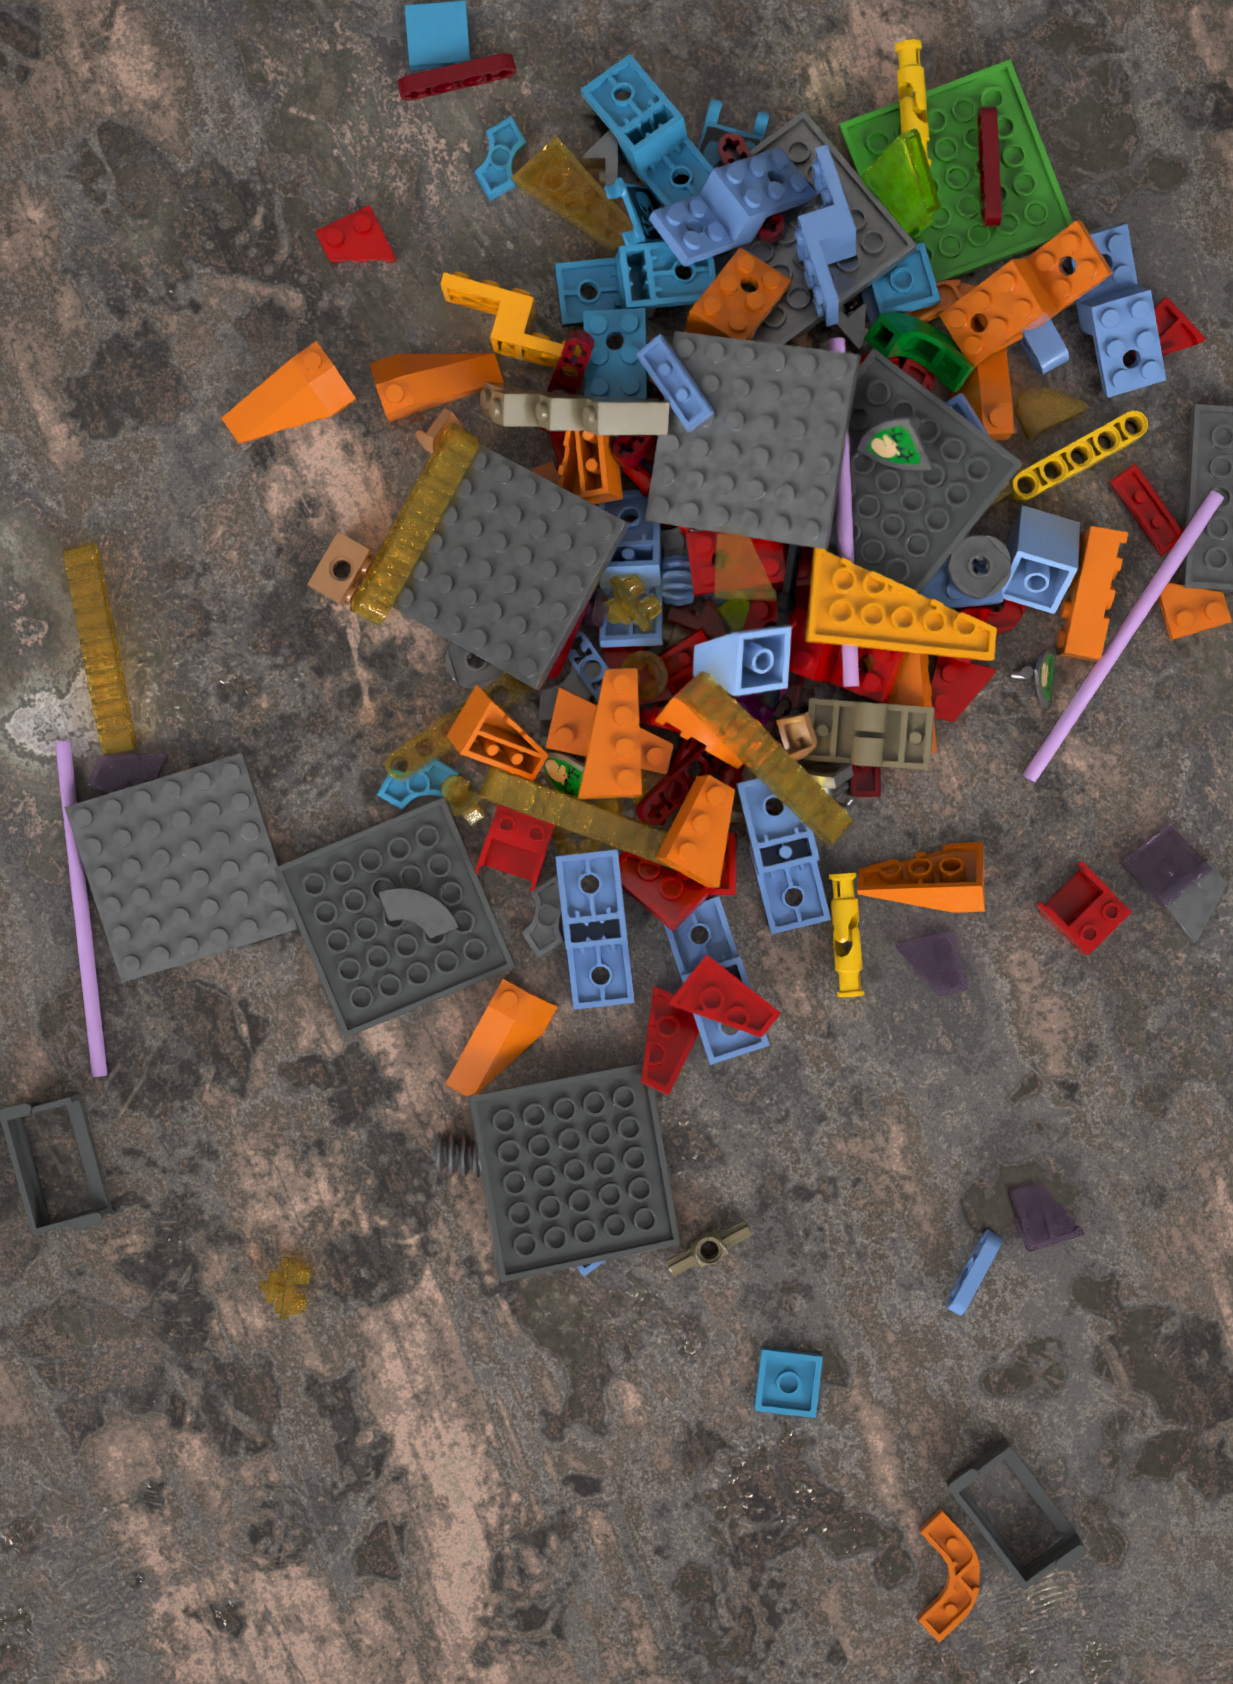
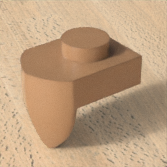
(430, 438)
(797, 734)

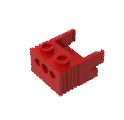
(516, 844)
(1084, 910)

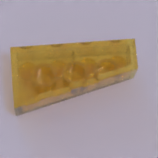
(572, 194)

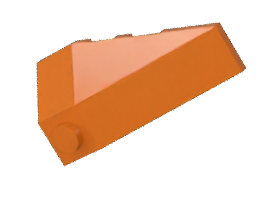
(426, 380)
(295, 394)
(990, 395)
(940, 880)
(503, 1033)

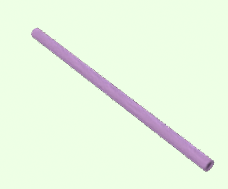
(845, 537)
(1123, 635)
(81, 916)

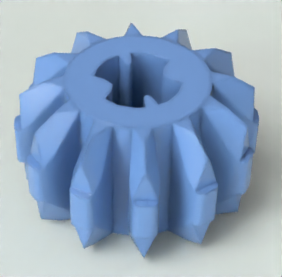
(677, 580)

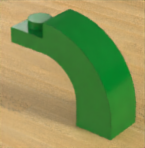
(912, 338)

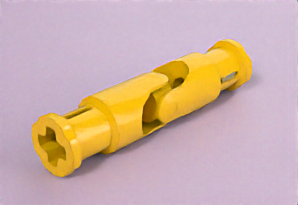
(910, 79)
(845, 922)

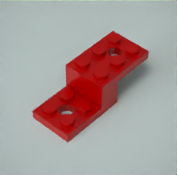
(771, 553)
(824, 660)

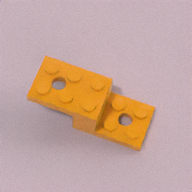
(513, 322)

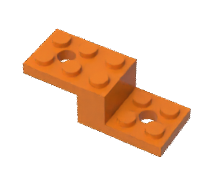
(1026, 293)
(731, 311)

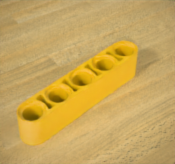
(1088, 447)

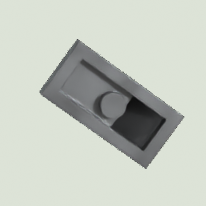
(603, 155)
(851, 328)

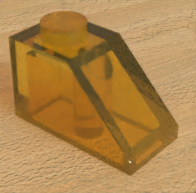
(1045, 410)

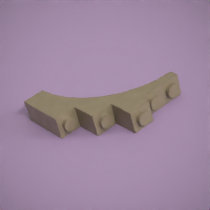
(574, 412)

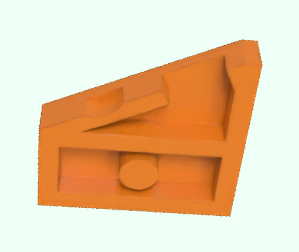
(1192, 610)

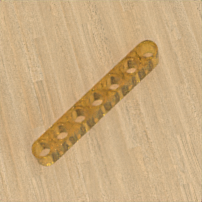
(414, 524)
(99, 649)
(434, 735)
(766, 758)
(573, 814)

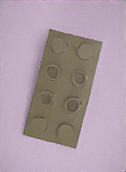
(872, 734)

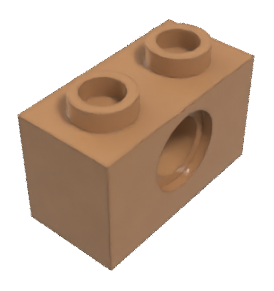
(341, 551)

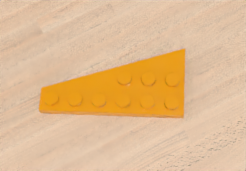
(875, 612)

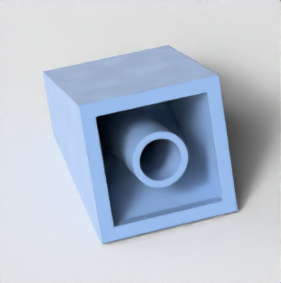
(1042, 558)
(747, 660)

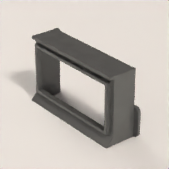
(27, 1174)
(1060, 1555)

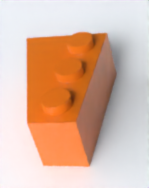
(590, 467)
(684, 719)
(495, 737)
(700, 832)

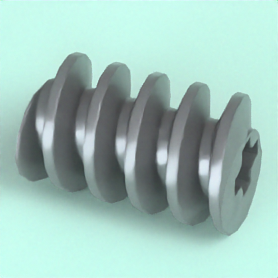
(455, 1155)

